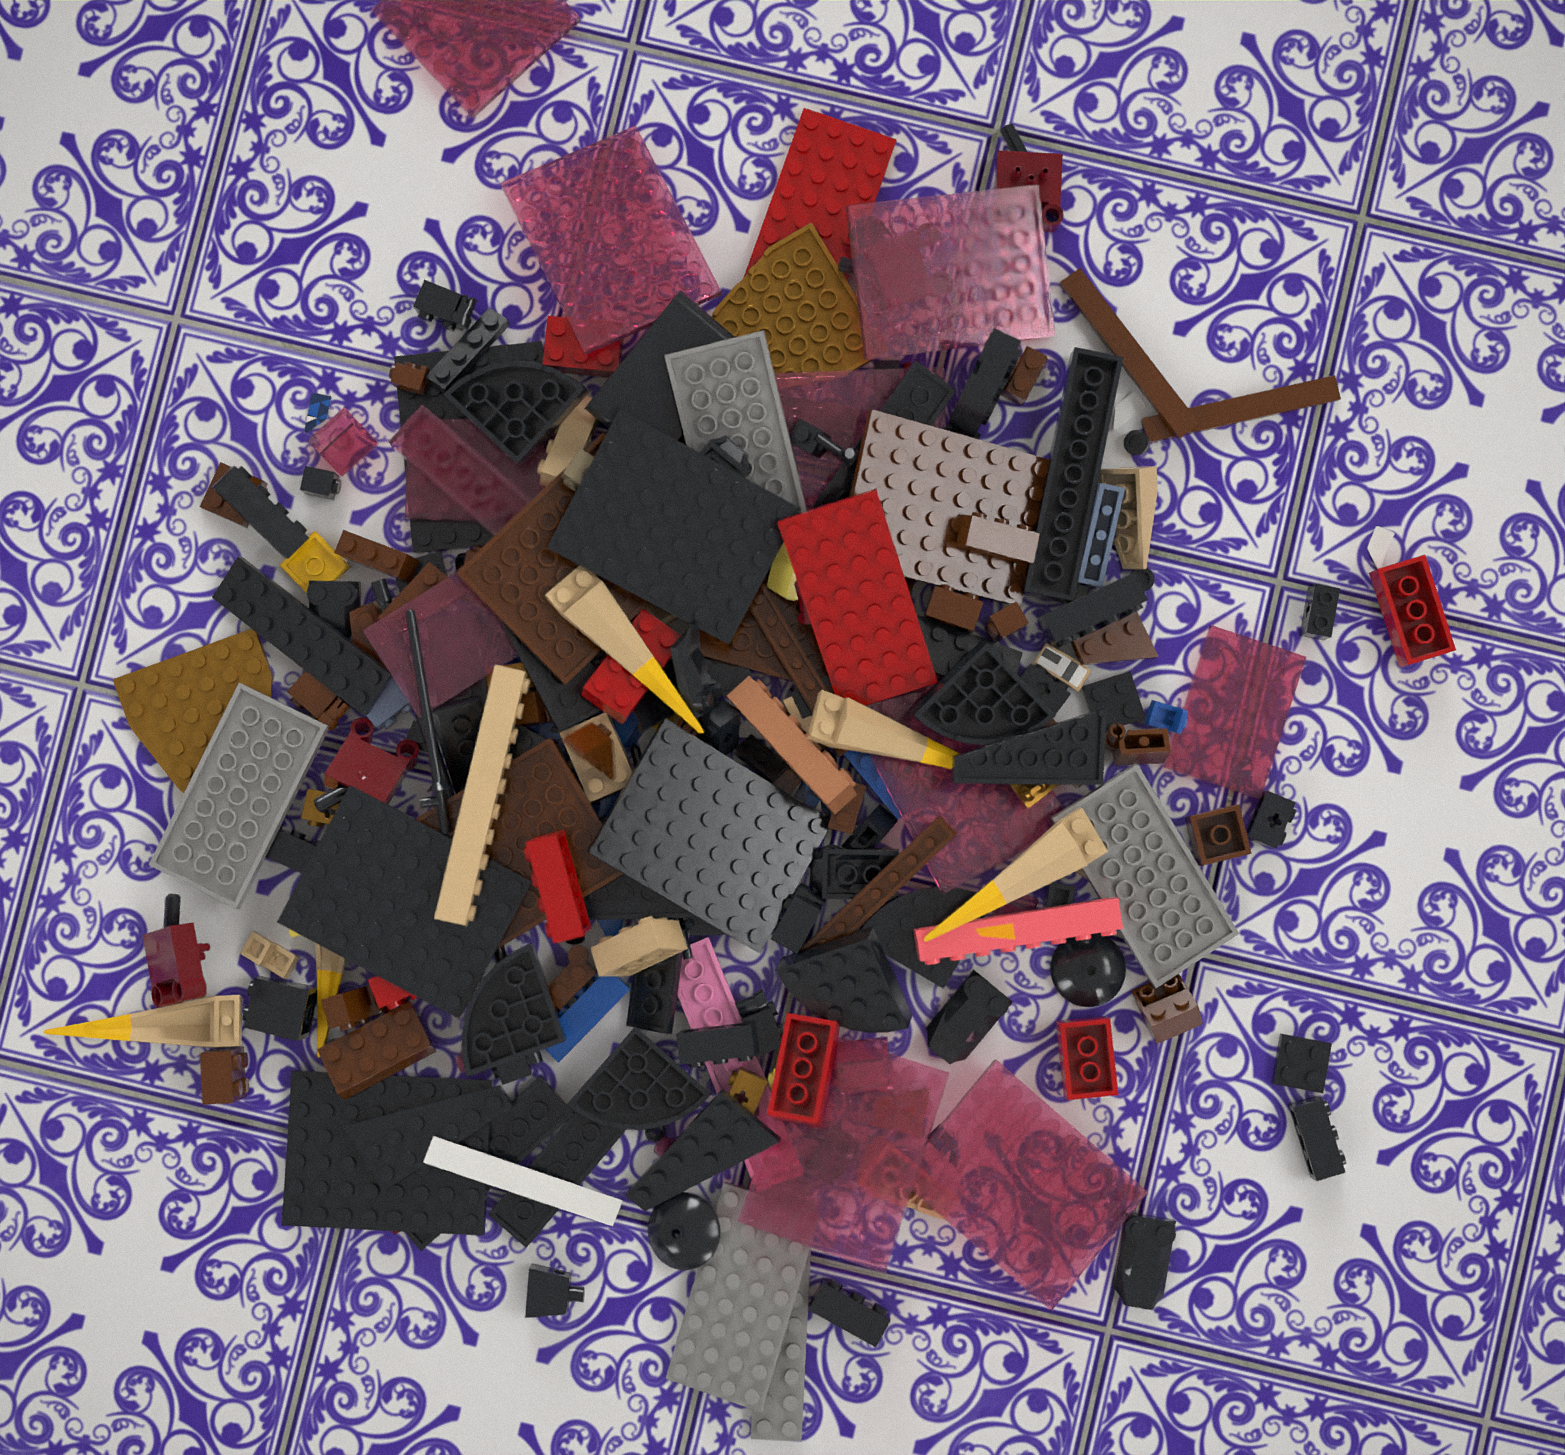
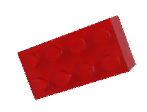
(1412, 611)
(614, 687)
(558, 886)
(803, 1069)

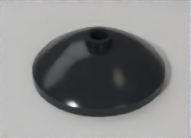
(1070, 975)
(697, 1227)

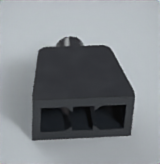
(550, 1292)

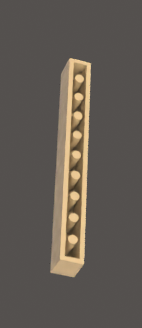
(481, 795)

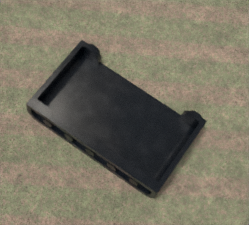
(642, 379)

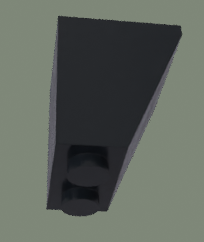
(280, 1008)

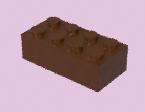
(376, 1050)

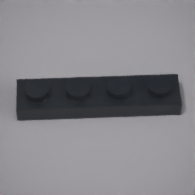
(467, 350)

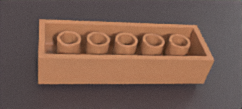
(788, 740)

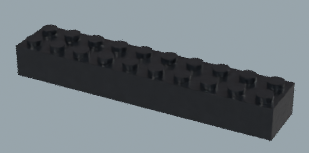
(1073, 474)

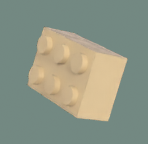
(596, 784)
(638, 947)

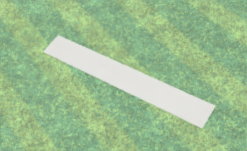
(522, 1181)

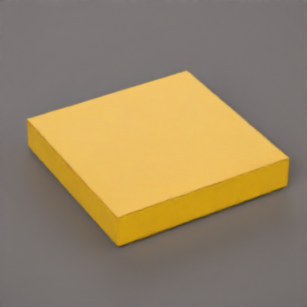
(314, 562)

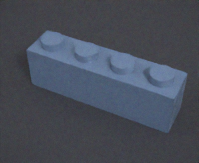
(1101, 534)
(389, 706)

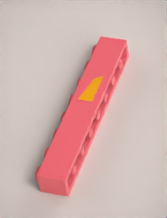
(1021, 928)

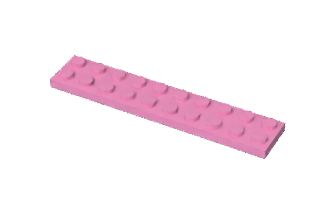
(710, 1003)

